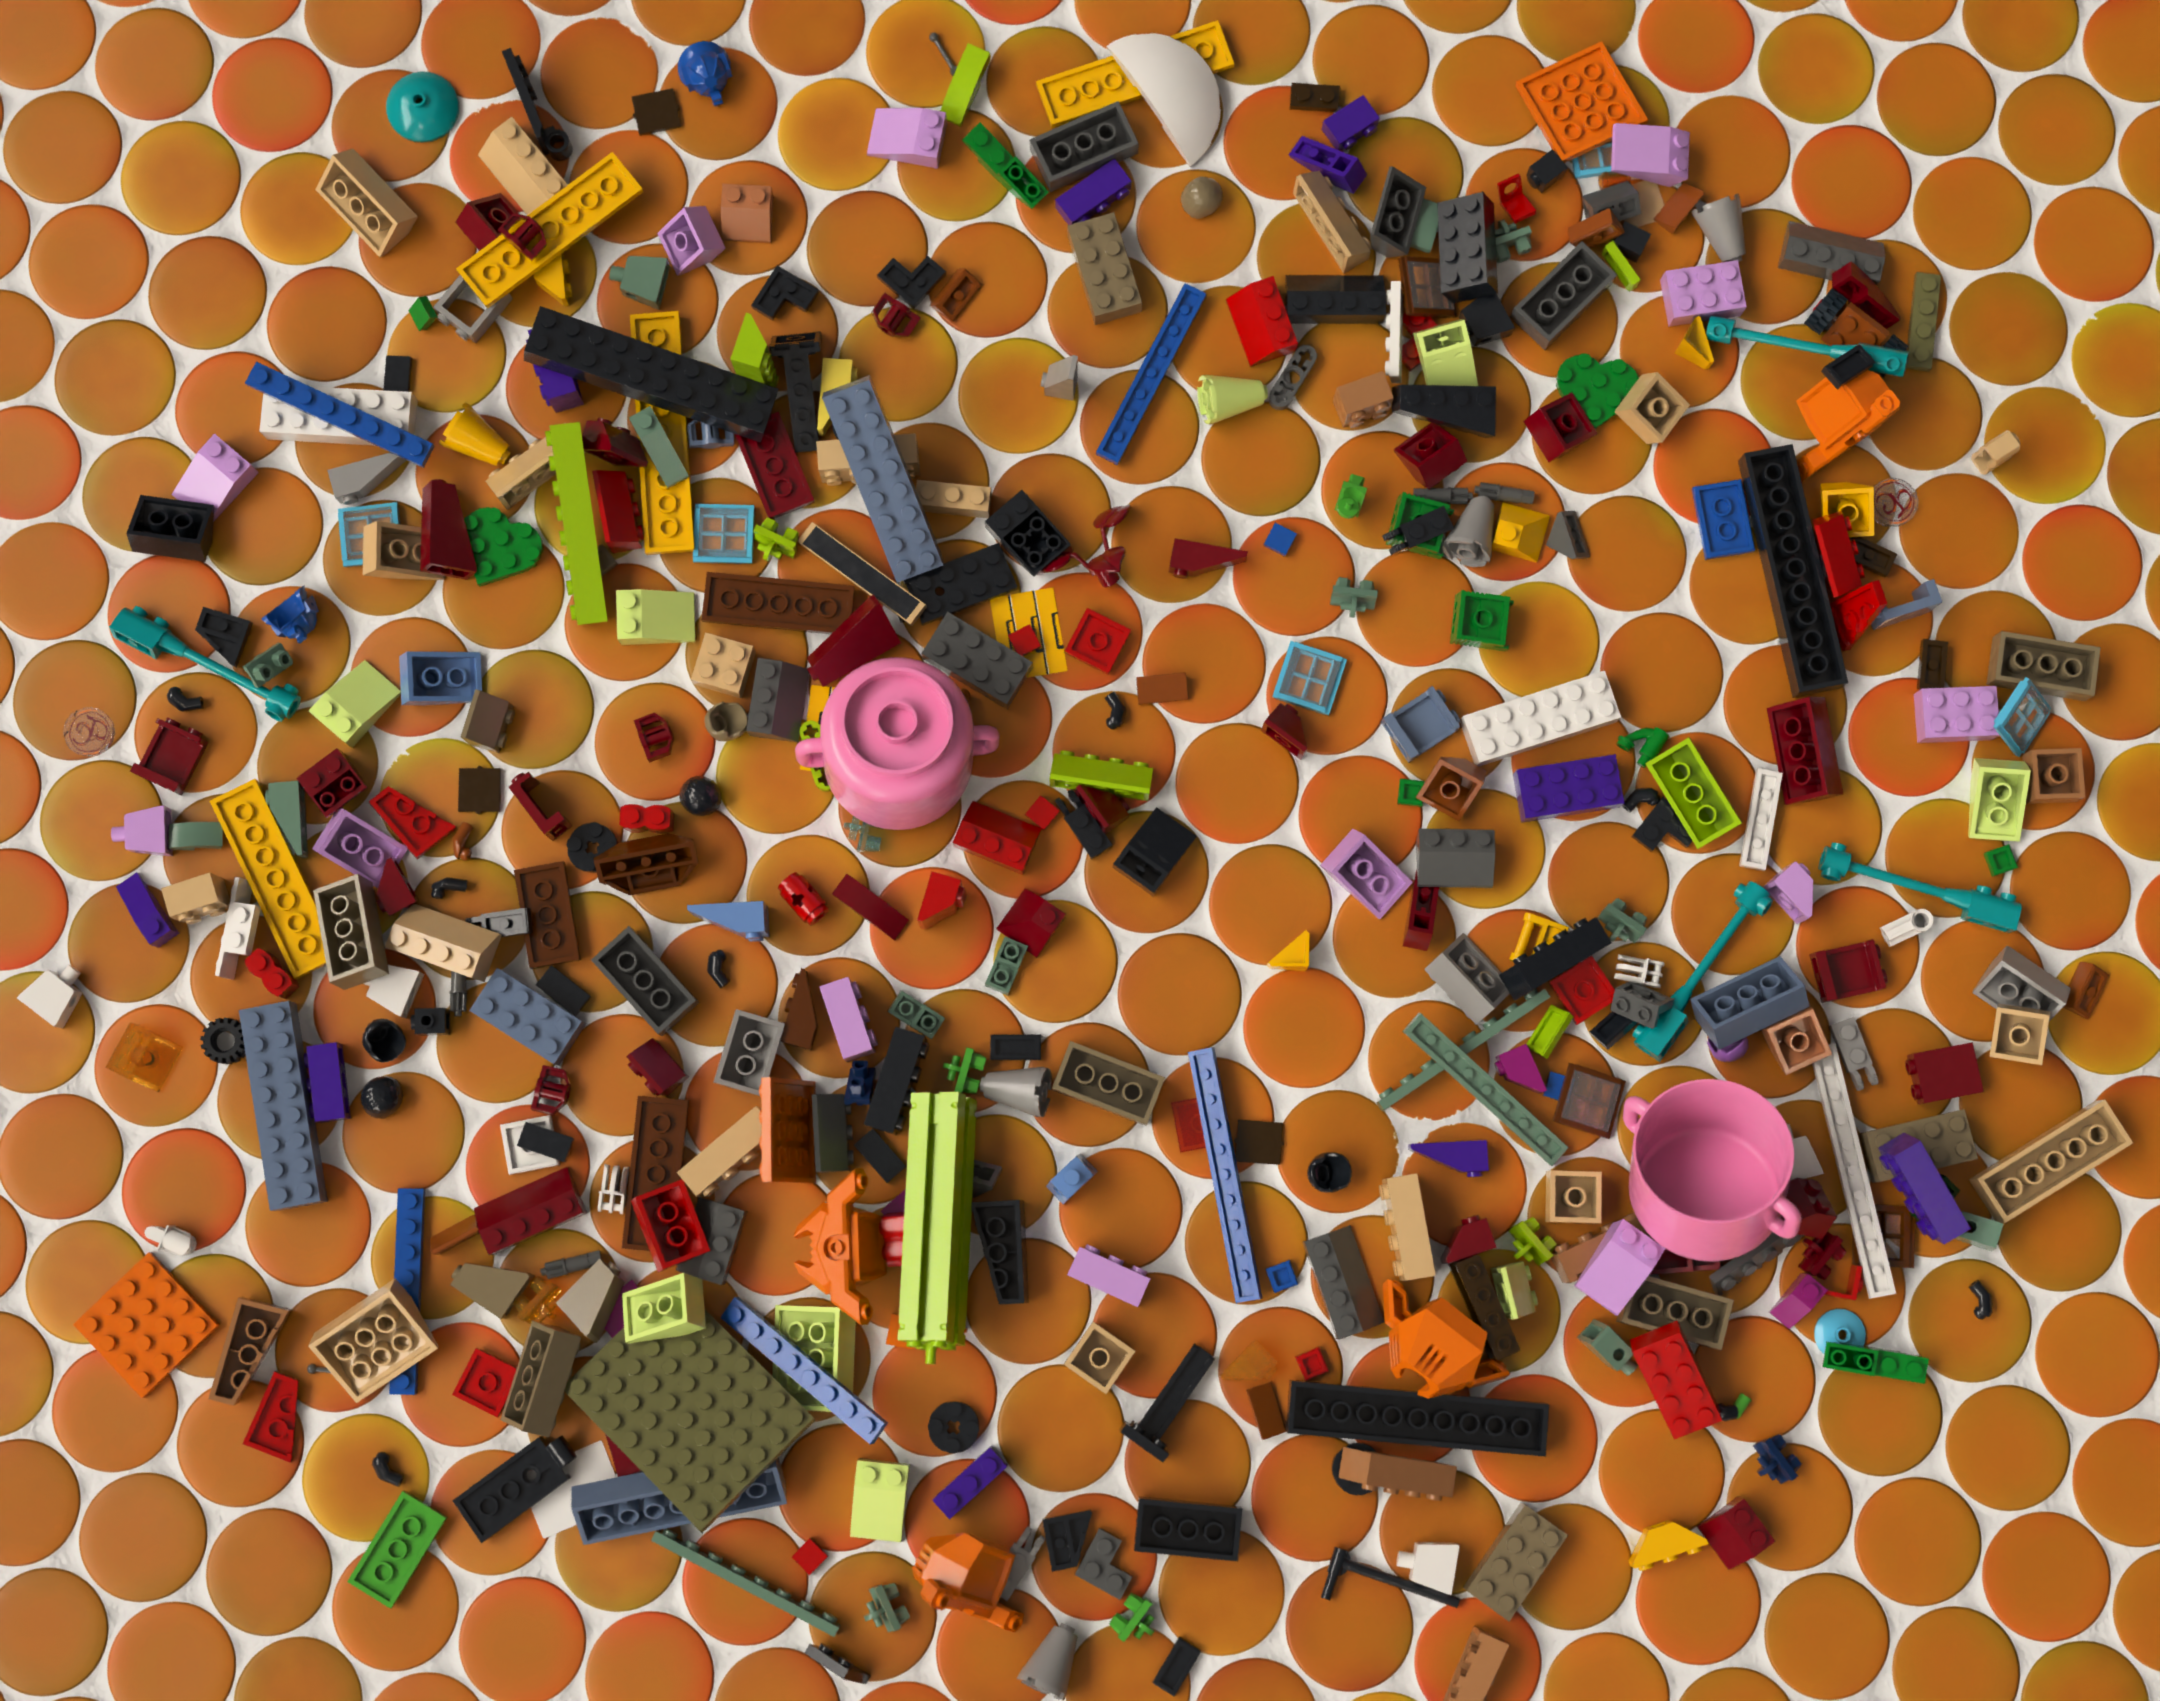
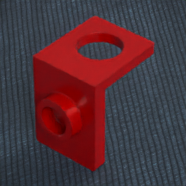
(1515, 202)
(1854, 1285)

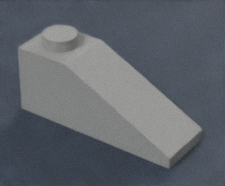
(1061, 378)
(361, 477)

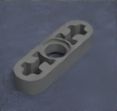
(1296, 358)

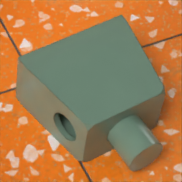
(643, 279)
(1984, 1232)
(1608, 1347)

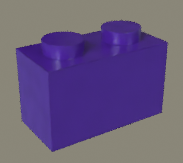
(1351, 124)

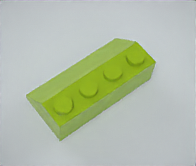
(752, 356)
(1107, 776)
(1693, 793)

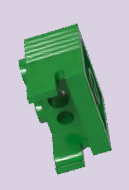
(1411, 507)
(1480, 620)

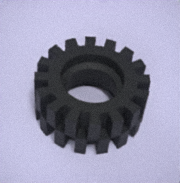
(210, 1041)

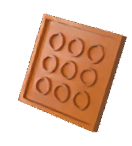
(1580, 101)
(787, 1130)
(146, 1325)

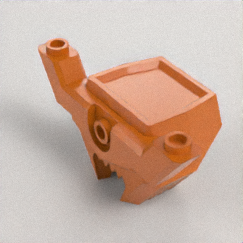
(1843, 417)
(844, 1247)
(1437, 1344)
(968, 1577)

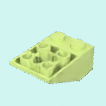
(1446, 355)

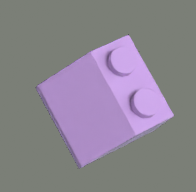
(691, 239)
(1793, 891)

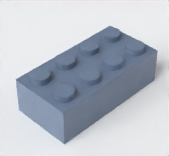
(1749, 1002)
(527, 1017)

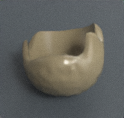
(1201, 197)
(726, 721)

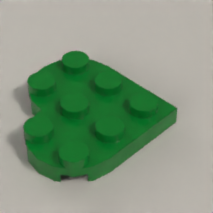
(1596, 385)
(501, 546)

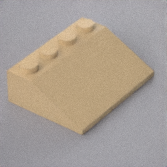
(374, 1341)

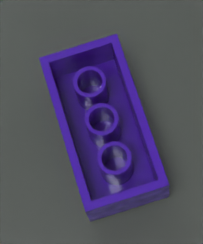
(1568, 788)
(1923, 1188)

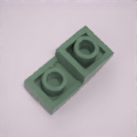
(1425, 227)
(195, 835)
(1006, 966)
(916, 1014)

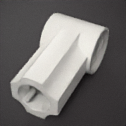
(1905, 927)

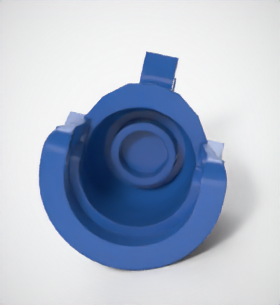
(705, 69)
(294, 616)

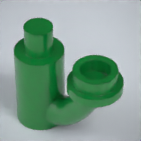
(1655, 741)

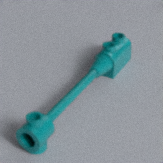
(1887, 359)
(154, 637)
(1977, 905)
(1656, 1042)

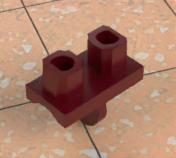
(1818, 1254)

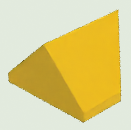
(1695, 345)
(1294, 956)

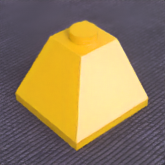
(1853, 501)
(1519, 532)

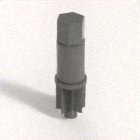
(1503, 493)
(1445, 495)
(458, 994)
(569, 1265)

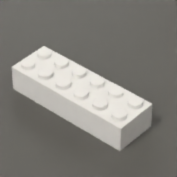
(290, 424)
(1540, 718)

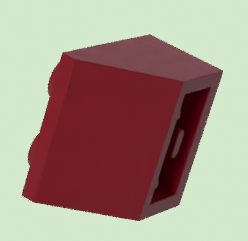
(332, 782)
(657, 1067)

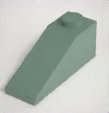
(658, 447)
(289, 809)

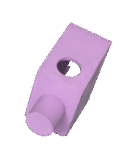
(145, 831)

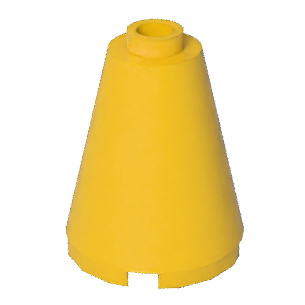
(475, 438)

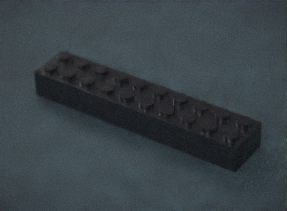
(650, 374)
(1792, 571)
(1416, 1420)

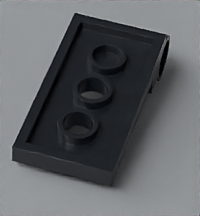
(546, 137)

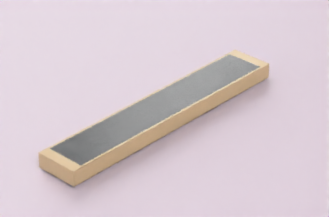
(862, 574)

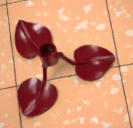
(1105, 565)

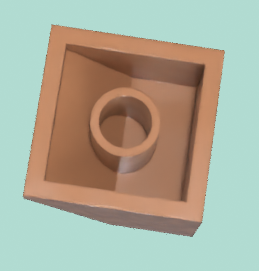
(746, 213)
(1797, 1041)

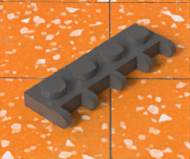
(1745, 1265)

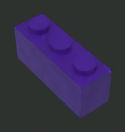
(1094, 193)
(327, 1082)
(970, 1482)

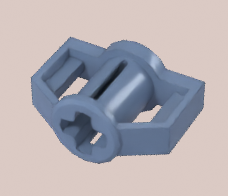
(709, 435)

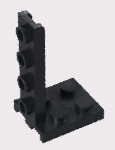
(795, 352)
(1168, 1403)

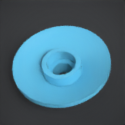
(1835, 1320)

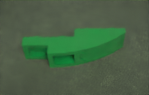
(1004, 166)
(1875, 1361)

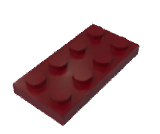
(776, 470)

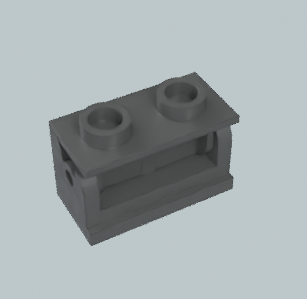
(1620, 198)

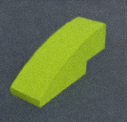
(965, 83)

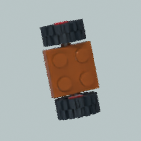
(1849, 327)

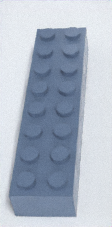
(883, 478)
(282, 1106)
(636, 1506)

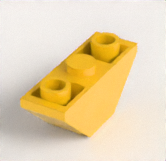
(553, 279)
(1663, 1543)

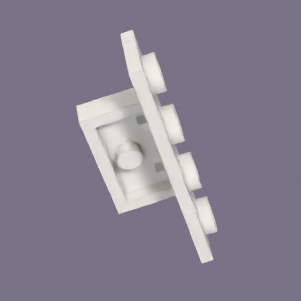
(238, 930)

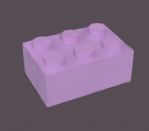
(1703, 292)
(1956, 714)
(848, 1019)
(1109, 1275)

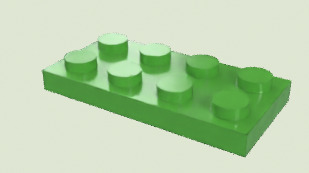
(397, 1549)

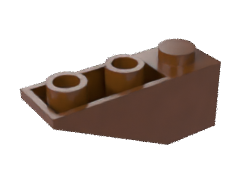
(801, 1021)

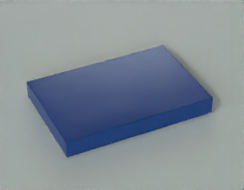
(1723, 519)

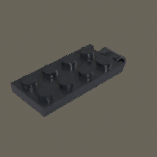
(964, 581)
(508, 1490)

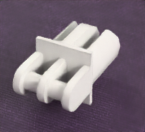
(1640, 971)
(614, 1185)
(172, 1239)

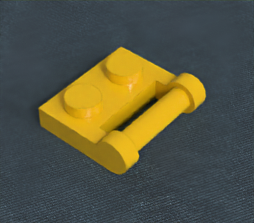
(1546, 933)

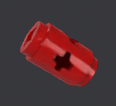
(803, 898)

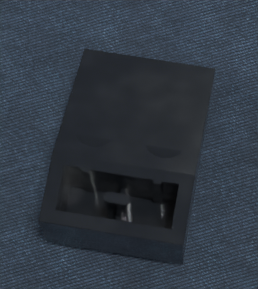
(1026, 533)
(1154, 851)

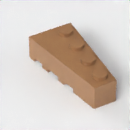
(1573, 1259)
(245, 1347)
(1397, 1473)
(1477, 1667)

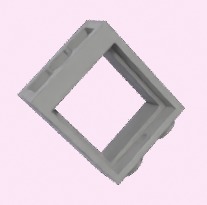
(481, 325)

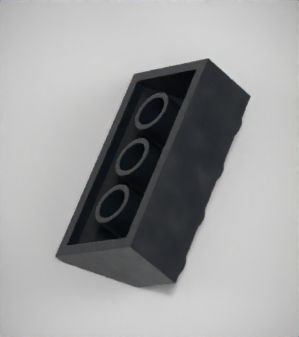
(1335, 299)

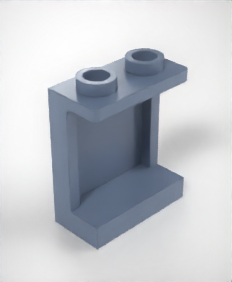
(1925, 598)
(1421, 724)

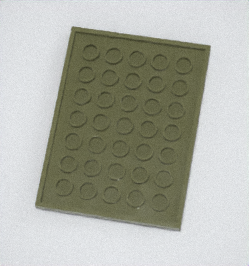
(690, 1414)

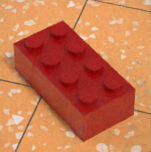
(1675, 1379)

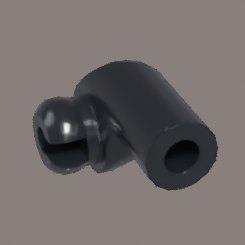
(182, 703)
(1117, 713)
(1641, 795)
(439, 887)
(714, 968)
(1985, 1300)
(383, 1472)

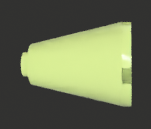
(1228, 396)

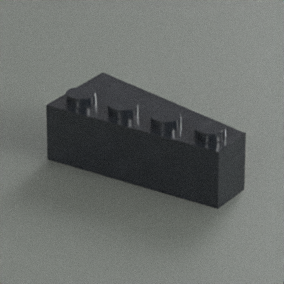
(1458, 407)
(1554, 958)
(1004, 1246)

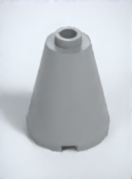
(1723, 227)
(1472, 534)
(1019, 1089)
(1051, 1663)

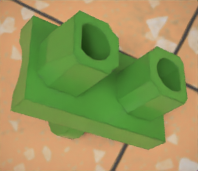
(1351, 497)
(970, 1060)
(1125, 1627)

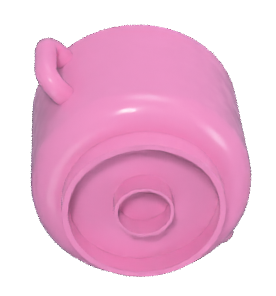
(897, 743)
(1710, 1169)

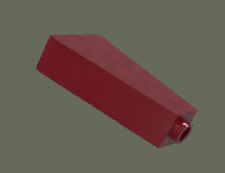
(444, 534)
(853, 643)

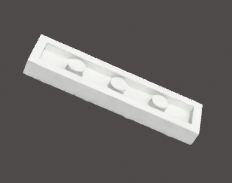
(1394, 321)
(1760, 819)

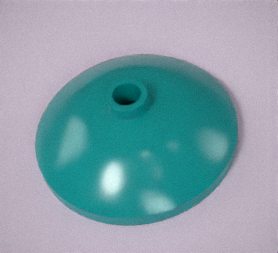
(427, 119)

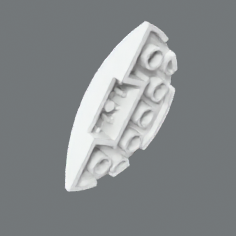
(1175, 86)

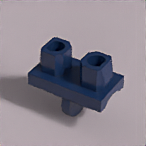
(860, 1084)
(1774, 1462)

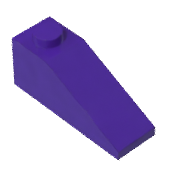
(1341, 168)
(146, 911)
(1459, 1155)

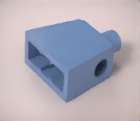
(1071, 1178)

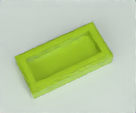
(1621, 266)
(1549, 1031)

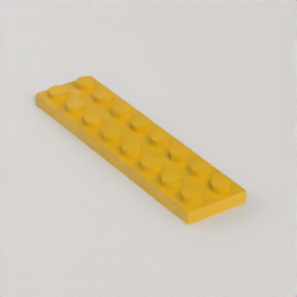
(1104, 82)
(564, 222)
(272, 875)

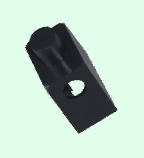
(1486, 320)

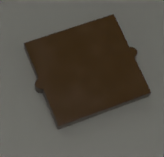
(656, 112)
(479, 790)
(1258, 1142)

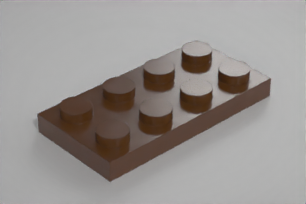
(553, 924)

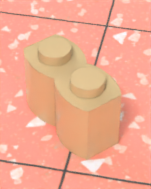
(1996, 452)

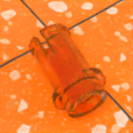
(1607, 180)

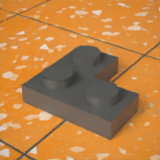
(1097, 1568)

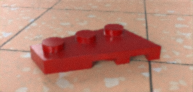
(1856, 612)
(411, 823)
(275, 1418)

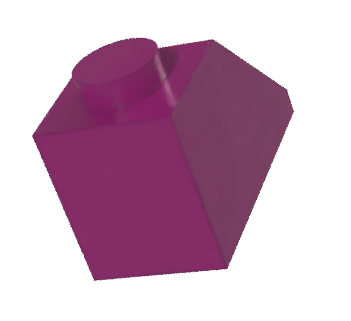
(1520, 1069)
(1798, 1300)

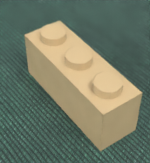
(954, 498)

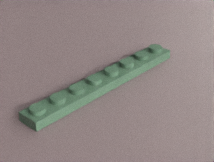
(1470, 1041)
(1485, 1089)
(756, 1586)

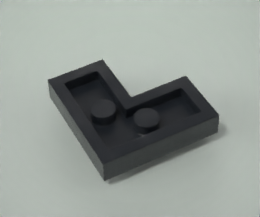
(911, 286)
(783, 287)
(1658, 823)

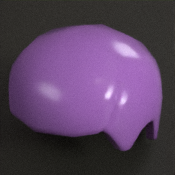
(1731, 1052)

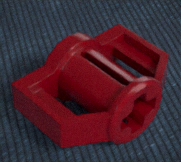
(525, 233)
(896, 307)
(654, 736)
(551, 1091)

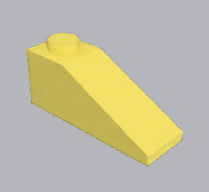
(834, 374)

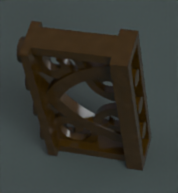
(1484, 1306)

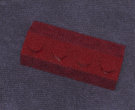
(1805, 750)
(529, 1211)

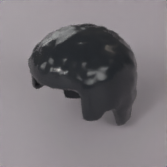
(700, 796)
(383, 1040)
(381, 1097)
(1329, 1172)

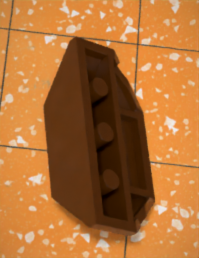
(647, 863)

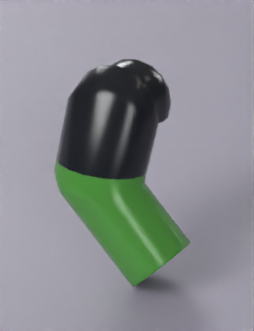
(1736, 1410)

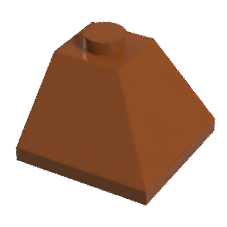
(1452, 786)

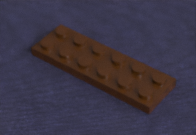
(776, 603)
(655, 1156)

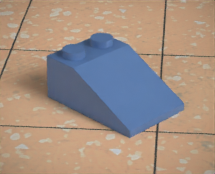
(439, 677)
(741, 918)

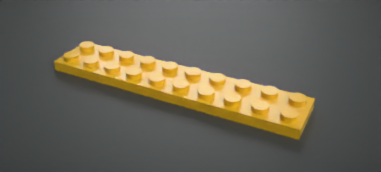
(665, 510)

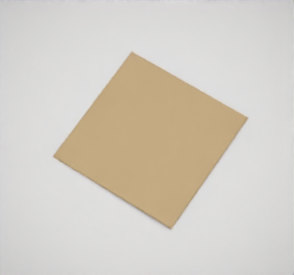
(1650, 203)

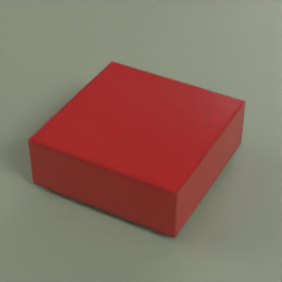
(1024, 640)
(1042, 812)
(1311, 1363)
(809, 1556)

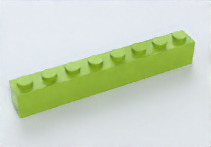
(578, 523)

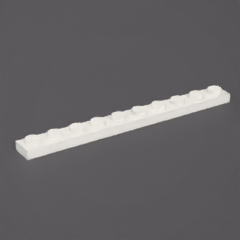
(1853, 1176)

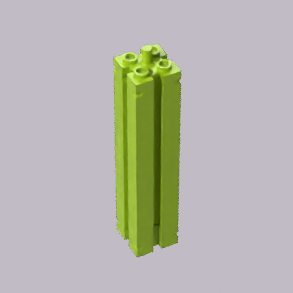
(937, 1222)

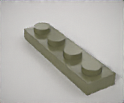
(1923, 321)

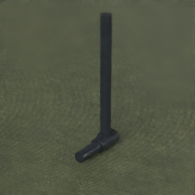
(1341, 1562)

